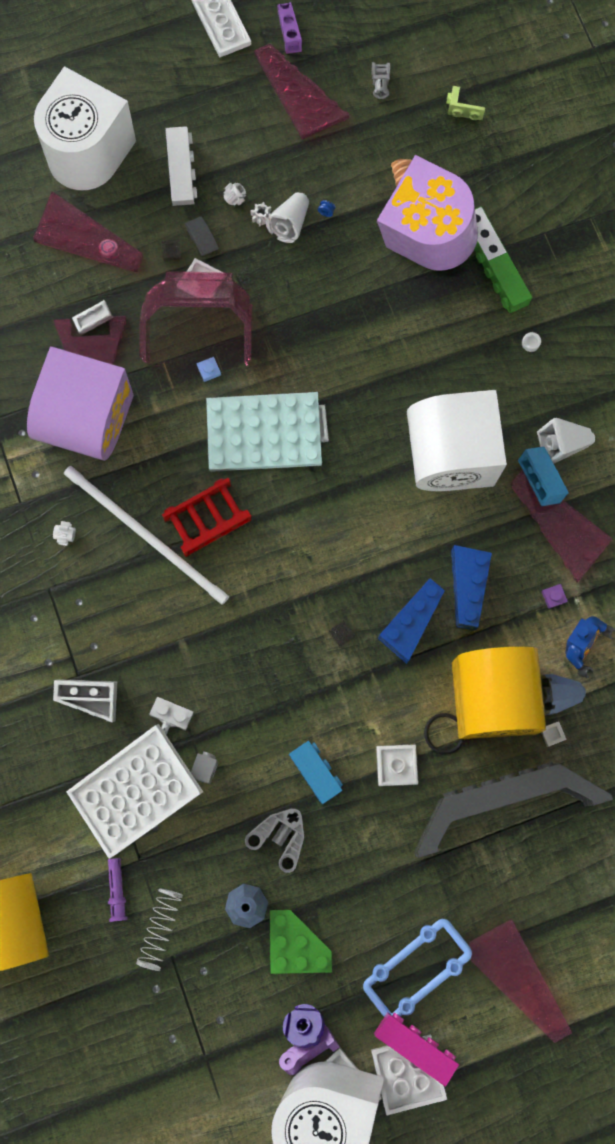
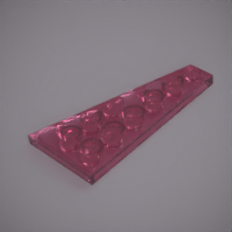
(301, 97)
(75, 232)
(566, 529)
(511, 968)

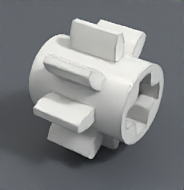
(234, 194)
(260, 213)
(64, 533)

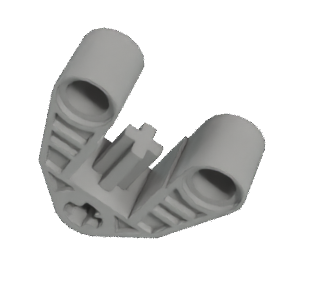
(265, 828)

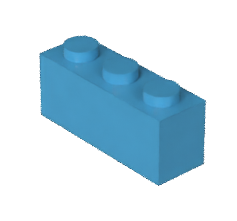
(543, 476)
(316, 771)

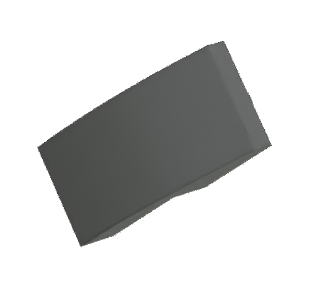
(202, 236)

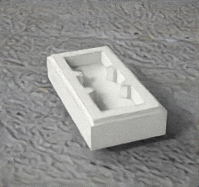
(92, 317)

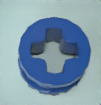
(326, 208)

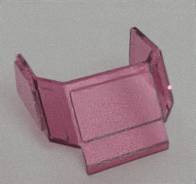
(196, 290)

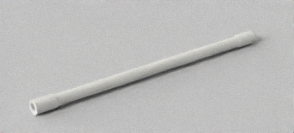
(212, 589)

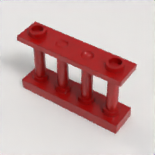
(206, 535)

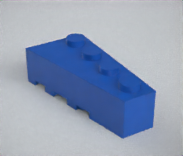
(470, 578)
(408, 626)

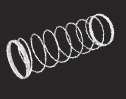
(146, 964)

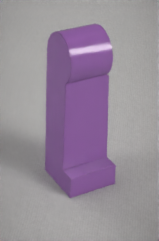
(289, 28)
(296, 1057)

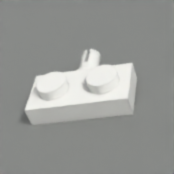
(170, 714)

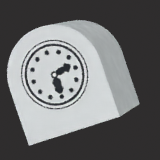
(83, 131)
(456, 441)
(328, 1106)

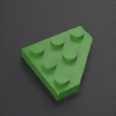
(295, 946)

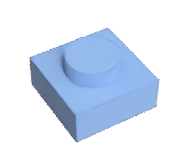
(208, 369)

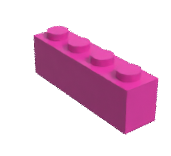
(417, 1049)

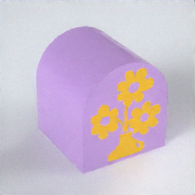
(430, 217)
(79, 404)

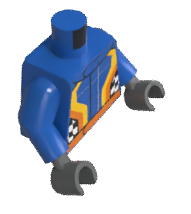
(583, 639)

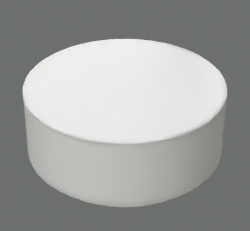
(531, 342)

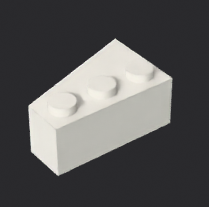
(88, 696)

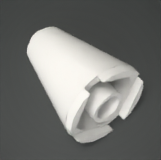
(288, 218)

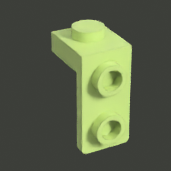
(463, 110)

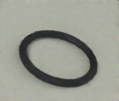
(427, 736)

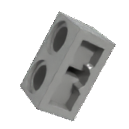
(204, 767)

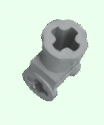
(380, 78)

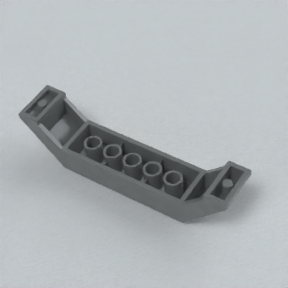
(502, 793)

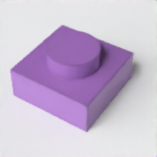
(554, 596)

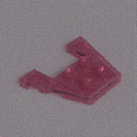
(96, 347)

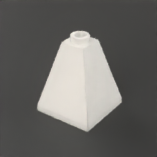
(564, 438)

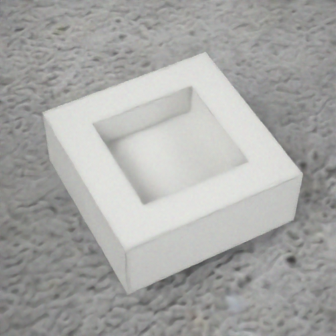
(553, 734)

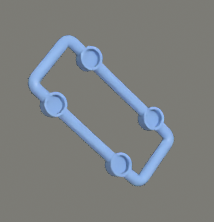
(453, 967)

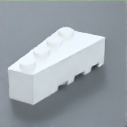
(180, 166)

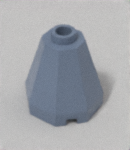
(560, 693)
(254, 898)

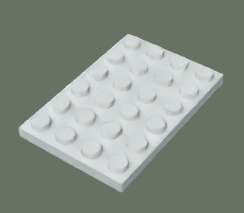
(134, 791)

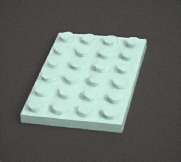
(263, 431)

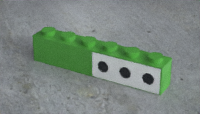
(499, 266)

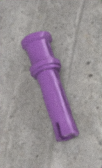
(117, 901)

